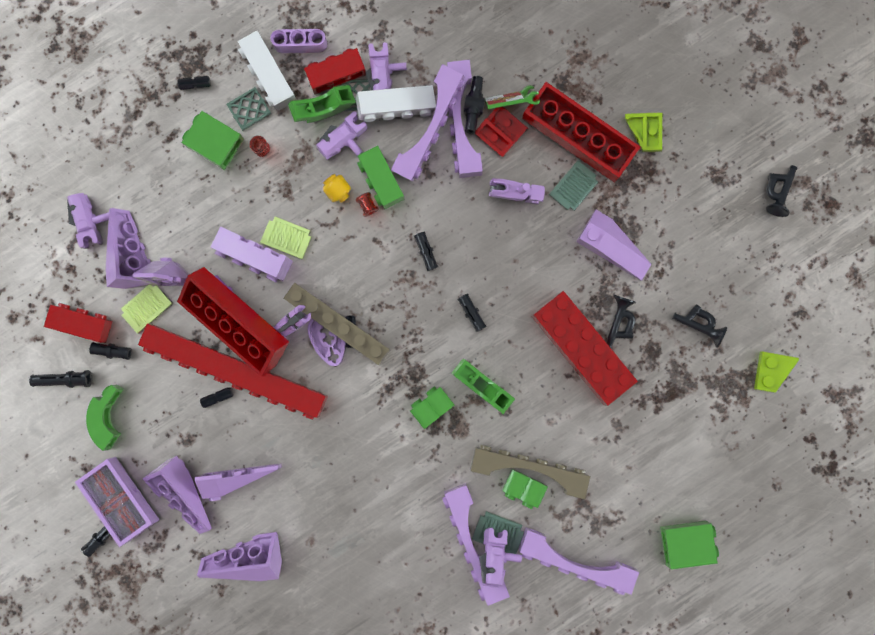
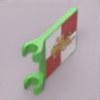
(512, 98)

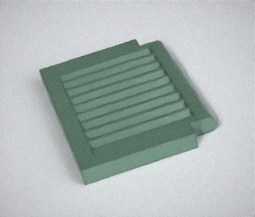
(574, 186)
(499, 524)

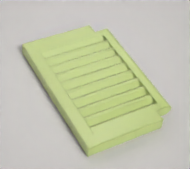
(286, 237)
(145, 307)

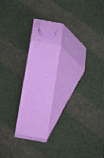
(611, 243)
(124, 251)
(162, 273)
(220, 483)
(176, 485)
(249, 561)

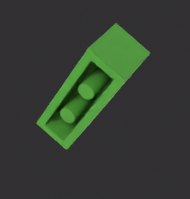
(380, 178)

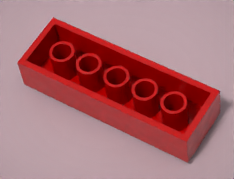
(581, 132)
(232, 321)
(584, 349)

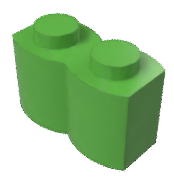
(431, 407)
(524, 488)

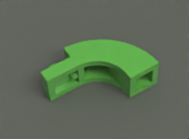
(323, 106)
(483, 386)
(98, 418)

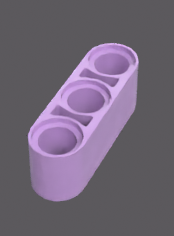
(307, 45)

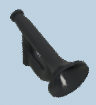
(779, 207)
(622, 305)
(716, 334)

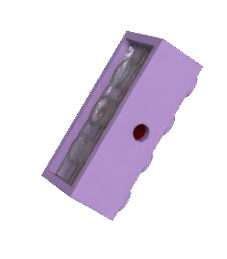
(117, 501)

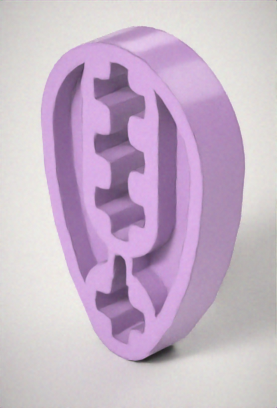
(323, 348)

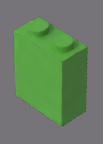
(212, 140)
(689, 544)

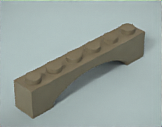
(337, 324)
(574, 482)

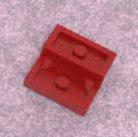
(501, 130)

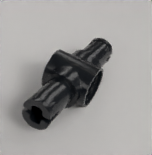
(474, 104)

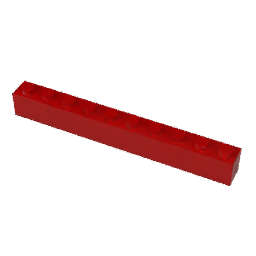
(232, 370)

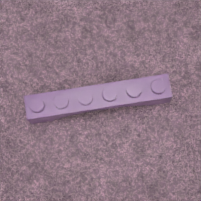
(448, 84)
(468, 161)
(459, 501)
(618, 576)

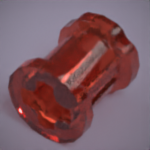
(264, 149)
(367, 204)

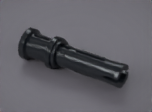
(69, 379)

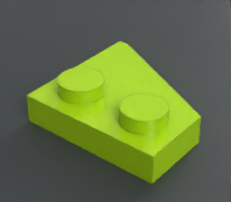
(646, 130)
(773, 371)

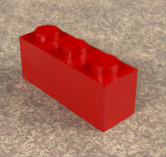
(335, 71)
(78, 323)

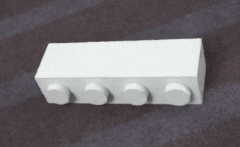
(266, 70)
(395, 103)

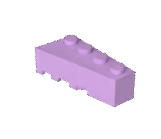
(252, 254)

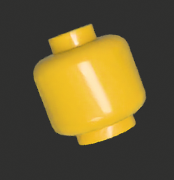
(336, 188)

